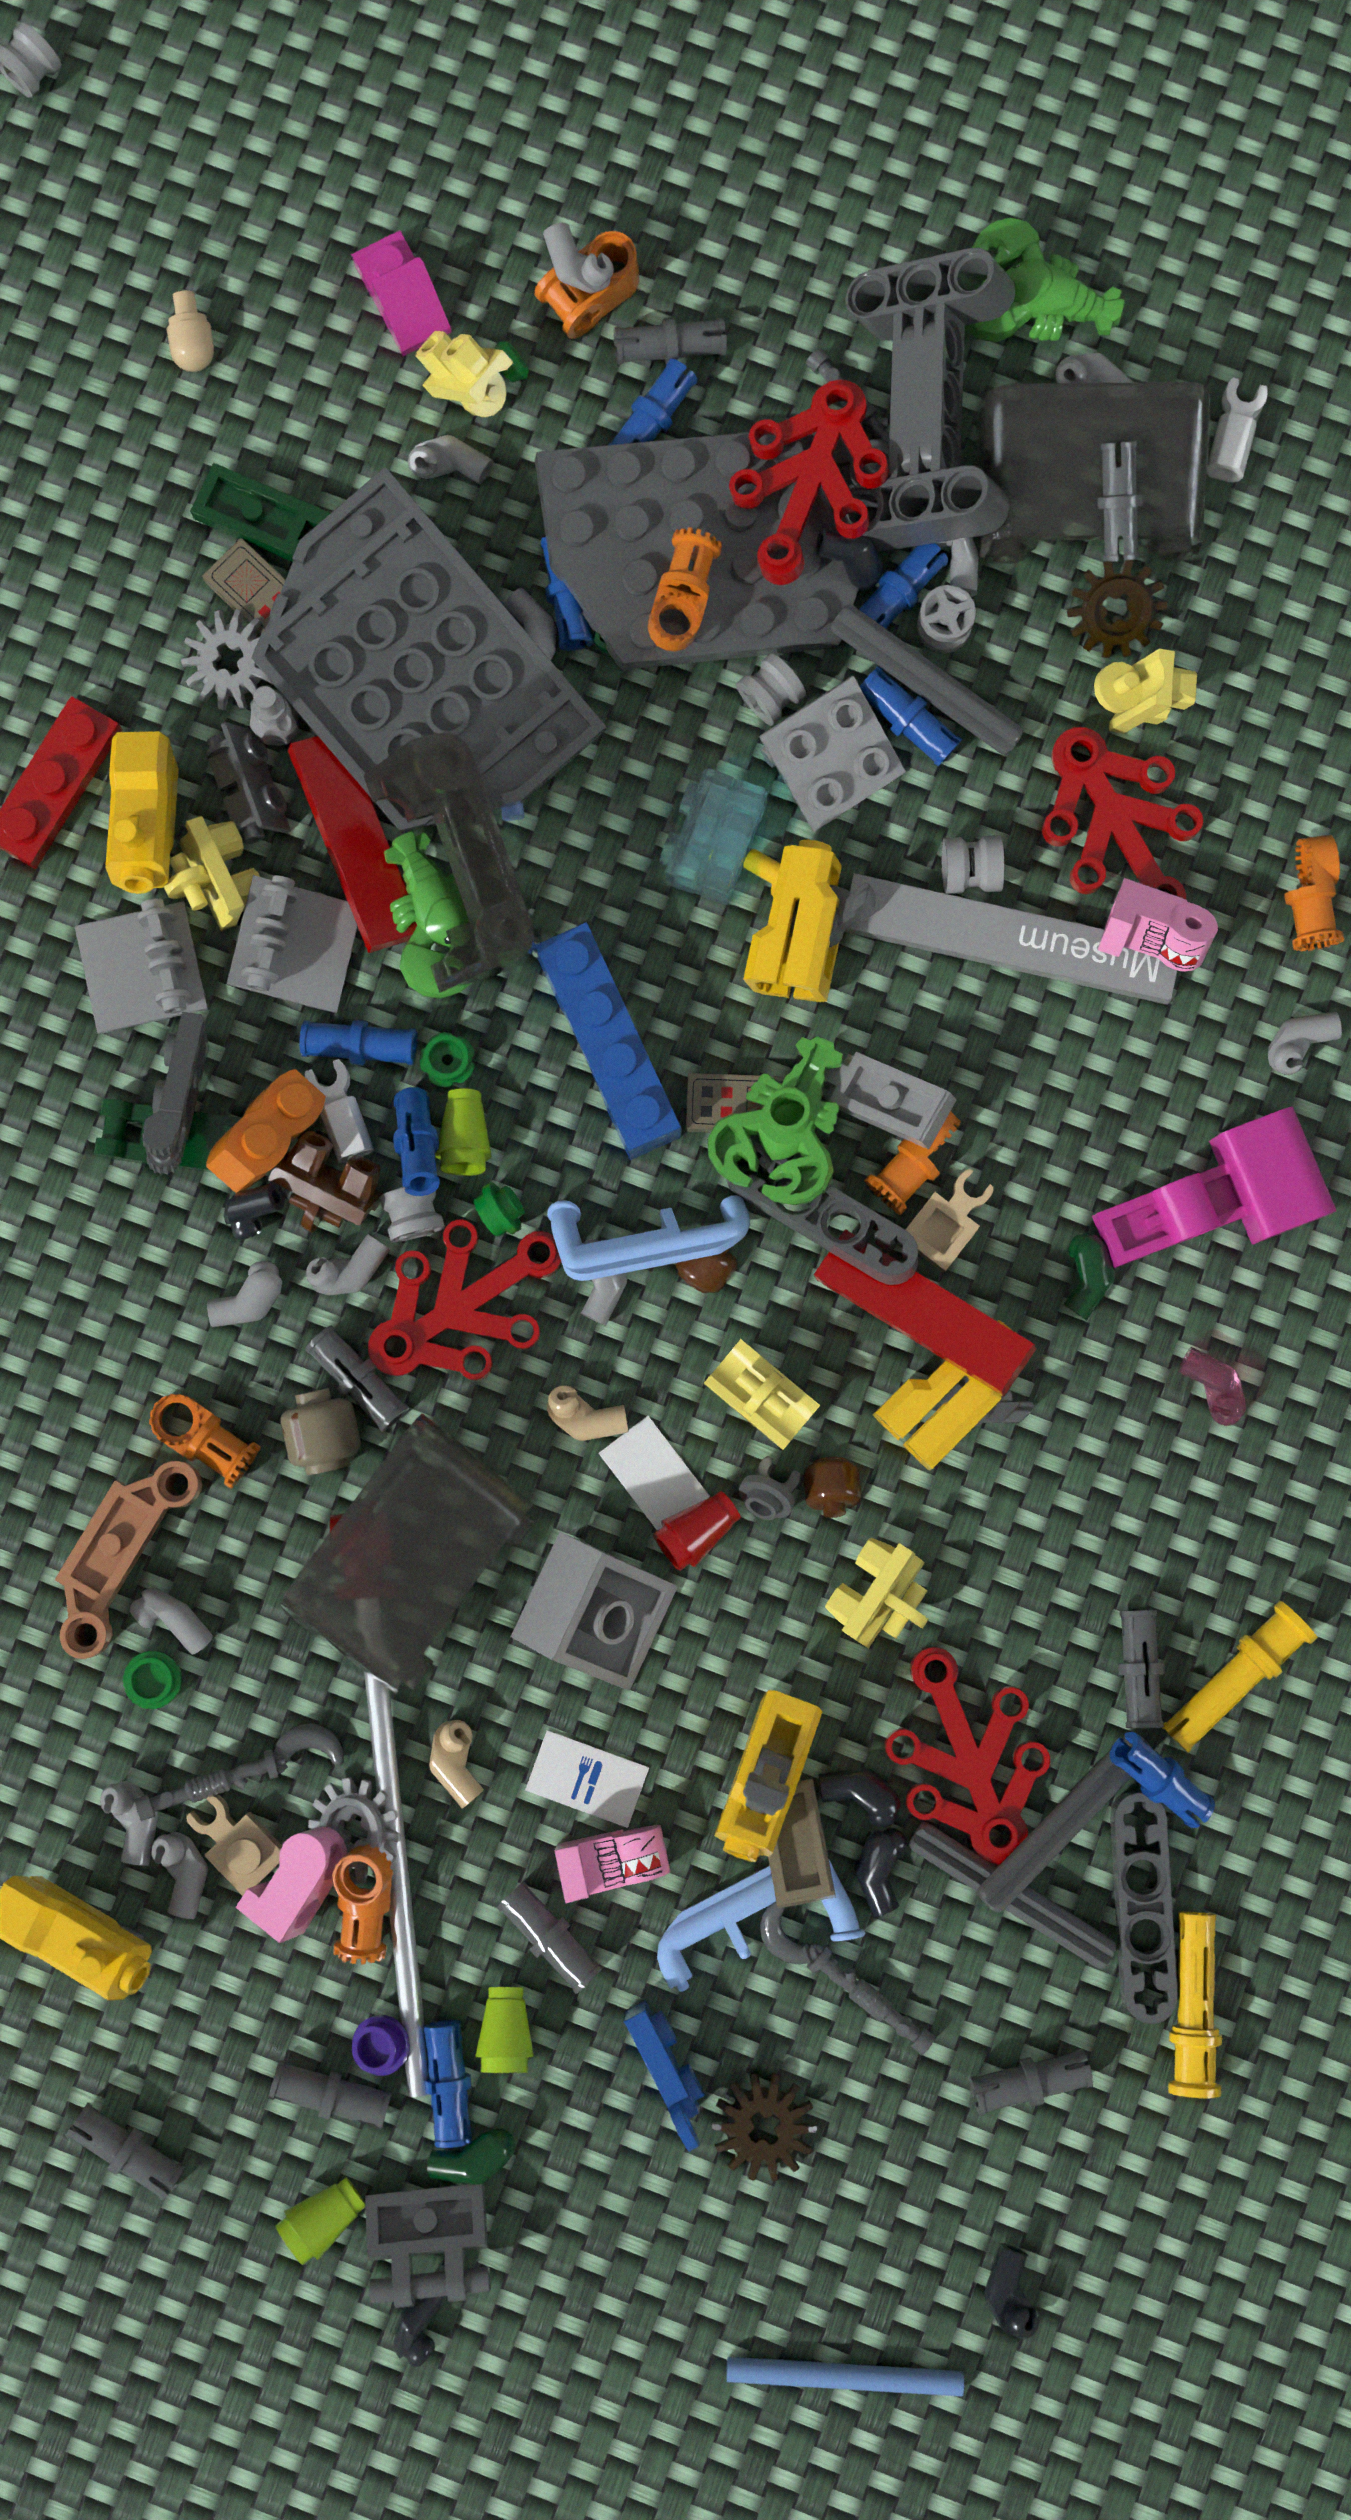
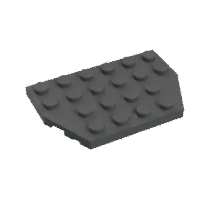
(611, 541)
(402, 641)

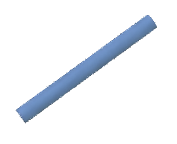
(845, 2376)

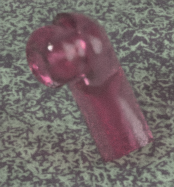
(1220, 1383)

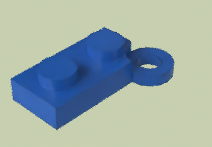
(675, 2083)

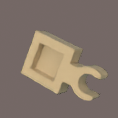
(944, 1227)
(243, 1850)

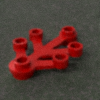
(811, 470)
(1113, 811)
(457, 1307)
(972, 1765)

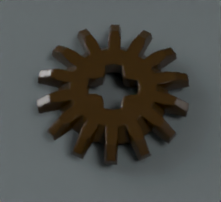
(1118, 630)
(767, 2102)

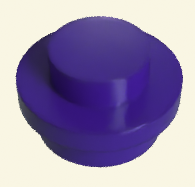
(380, 2045)

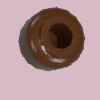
(708, 1273)
(832, 1486)

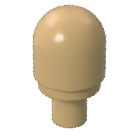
(189, 334)

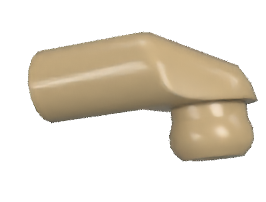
(582, 1420)
(449, 1761)

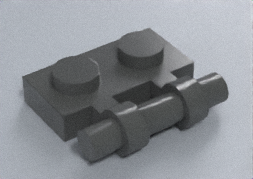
(427, 2224)

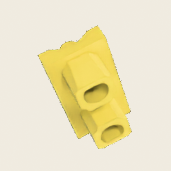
(465, 372)
(1144, 690)
(203, 874)
(761, 1394)
(867, 1614)

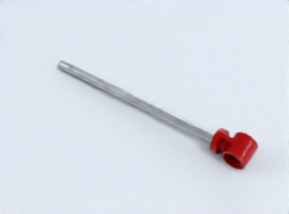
(401, 1905)

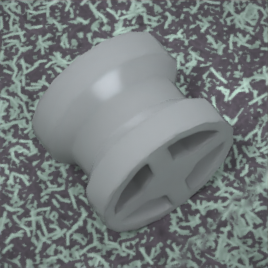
(27, 60)
(952, 608)
(771, 689)
(410, 1215)

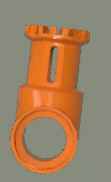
(686, 598)
(1313, 902)
(909, 1169)
(200, 1439)
(362, 1907)

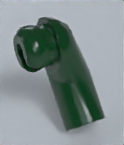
(1095, 1273)
(476, 2161)

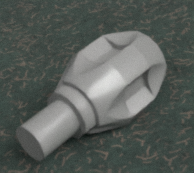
(273, 717)

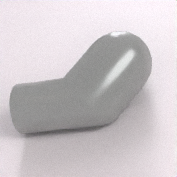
(963, 564)
(347, 1274)
(604, 1296)
(253, 1299)

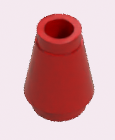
(696, 1530)

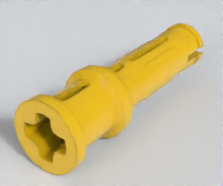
(1258, 1658)
(1195, 2033)

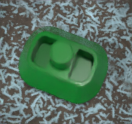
(518, 369)

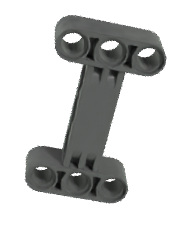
(929, 396)

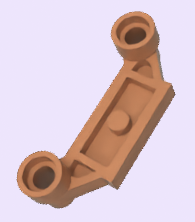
(112, 1548)

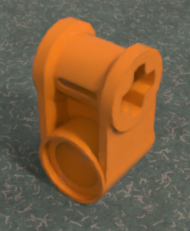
(582, 309)

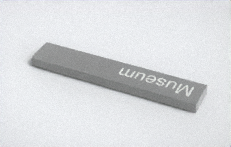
(1009, 940)

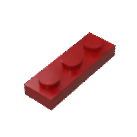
(55, 781)

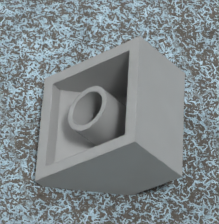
(593, 1612)

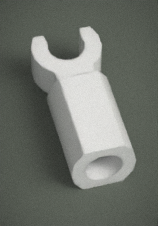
(1234, 434)
(342, 1116)

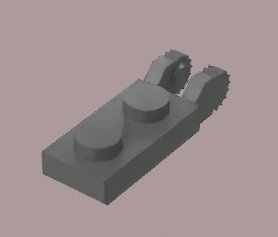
(176, 1097)

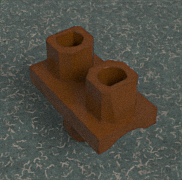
(324, 1190)

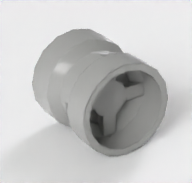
(985, 864)

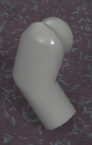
(574, 268)
(1089, 369)
(446, 456)
(534, 620)
(1297, 1035)
(175, 1615)
(139, 1834)
(186, 1867)

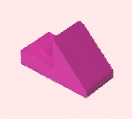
(401, 291)

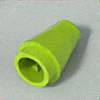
(463, 1134)
(505, 2032)
(320, 2220)

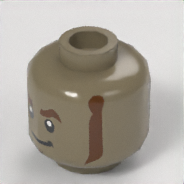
(320, 1432)

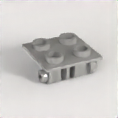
(832, 753)
(293, 944)
(141, 966)

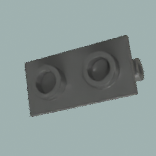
(241, 760)

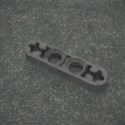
(815, 1219)
(1150, 1905)

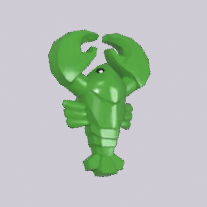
(1043, 290)
(433, 904)
(784, 1128)

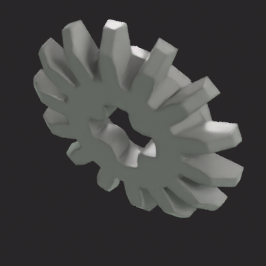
(208, 653)
(346, 1808)

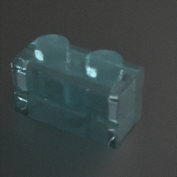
(715, 835)

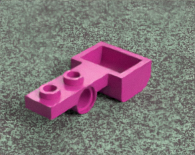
(1261, 1177)

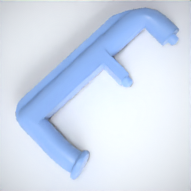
(643, 1249)
(731, 1906)

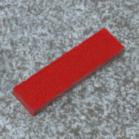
(353, 842)
(933, 1320)

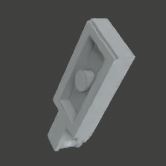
(889, 1098)

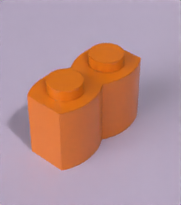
(265, 1131)

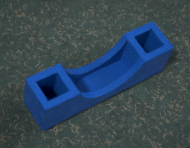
(608, 1041)

